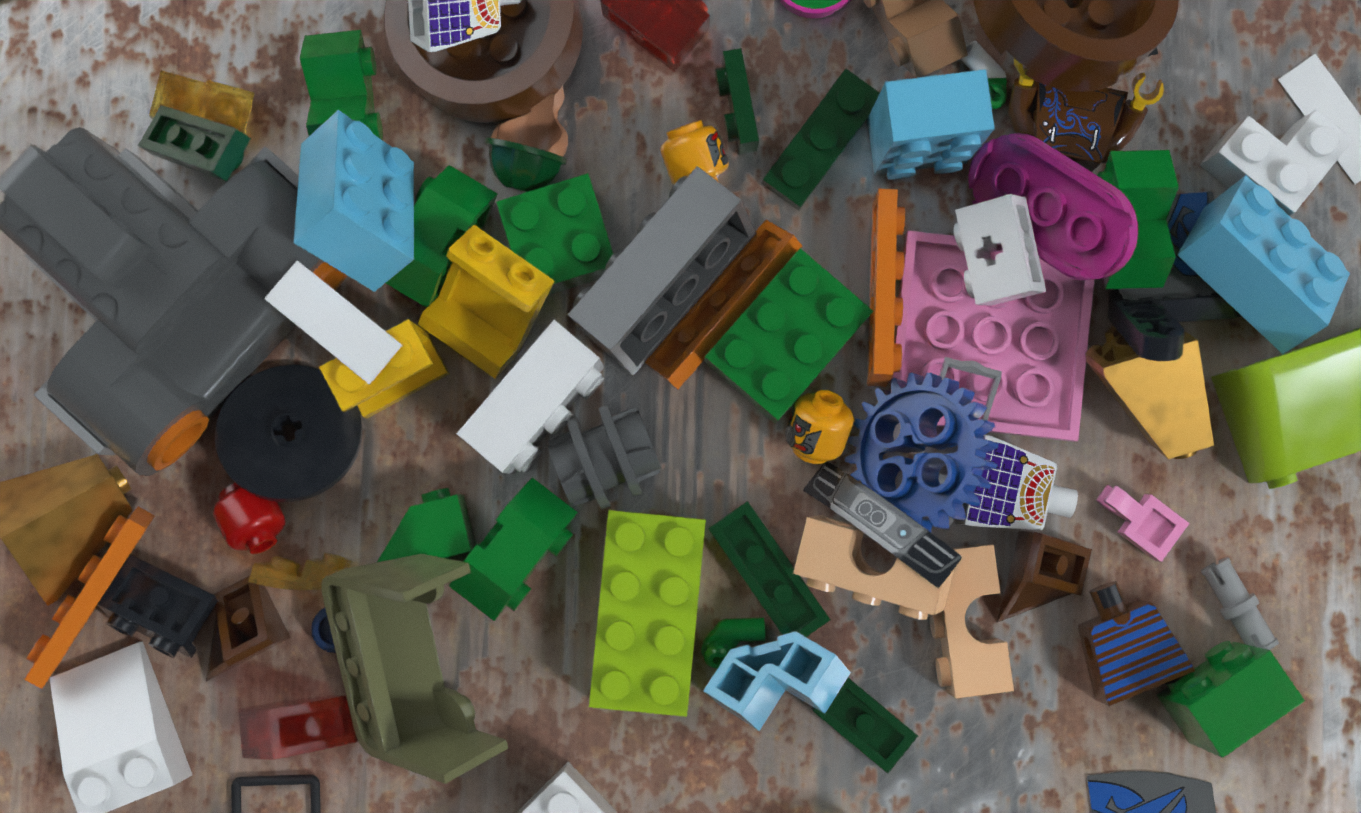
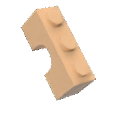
(833, 558)
(968, 664)

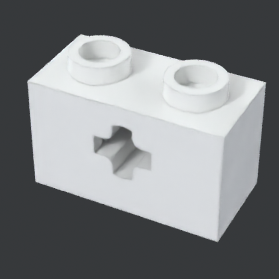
(1015, 270)

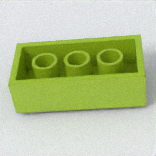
(647, 613)

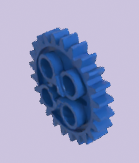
(918, 409)

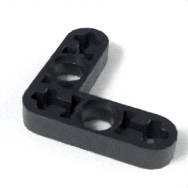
(1154, 325)

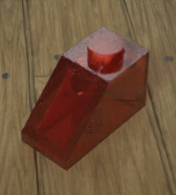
(661, 26)
(295, 727)

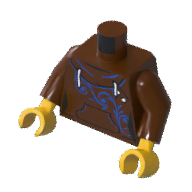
(1079, 123)

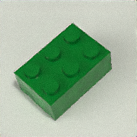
(787, 335)

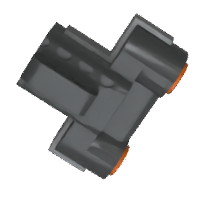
(165, 283)

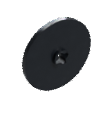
(253, 443)

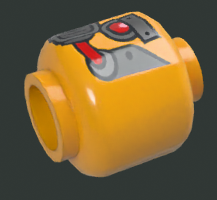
(693, 147)
(819, 427)

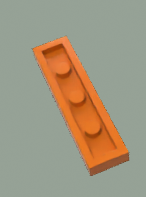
(885, 269)
(723, 303)
(75, 612)

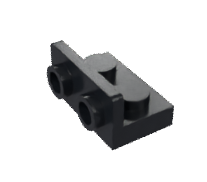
(157, 607)

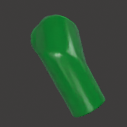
(728, 635)

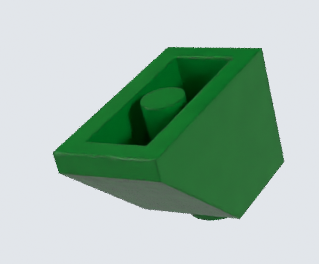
(433, 528)

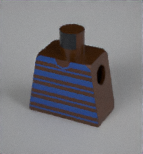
(1128, 647)

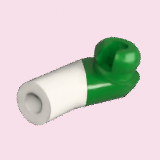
(980, 60)

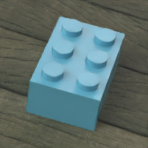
(929, 123)
(355, 202)
(1265, 265)

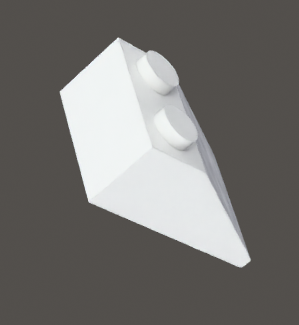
(115, 732)

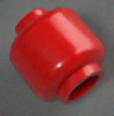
(248, 520)

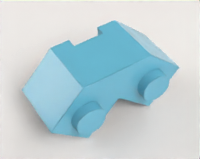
(756, 677)

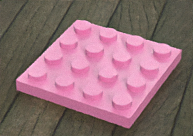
(1031, 339)

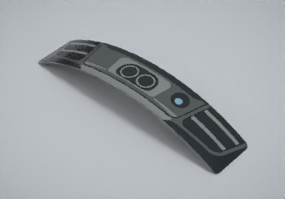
(884, 523)

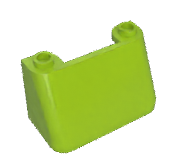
(1295, 408)

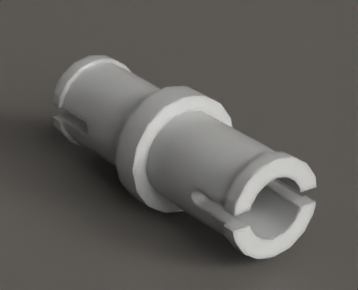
(1239, 605)

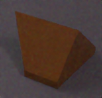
(1042, 572)
(243, 626)

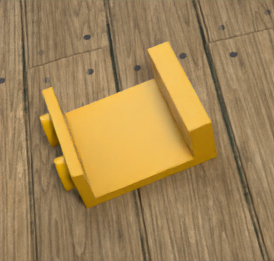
(407, 372)

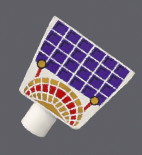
(453, 22)
(1019, 491)

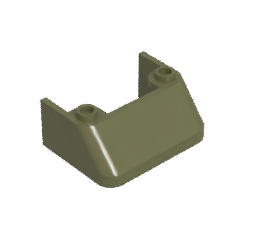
(395, 670)

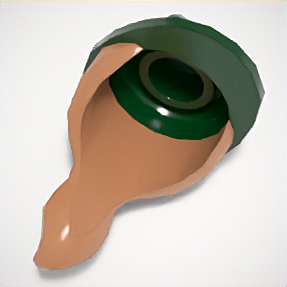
(531, 147)

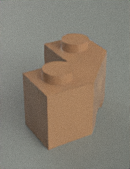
(920, 33)

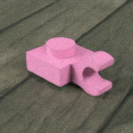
(1147, 524)

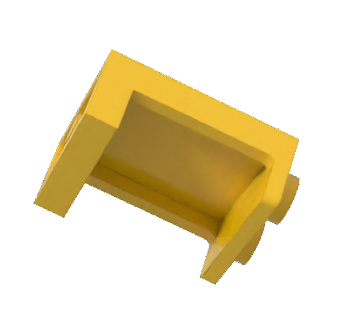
(486, 302)

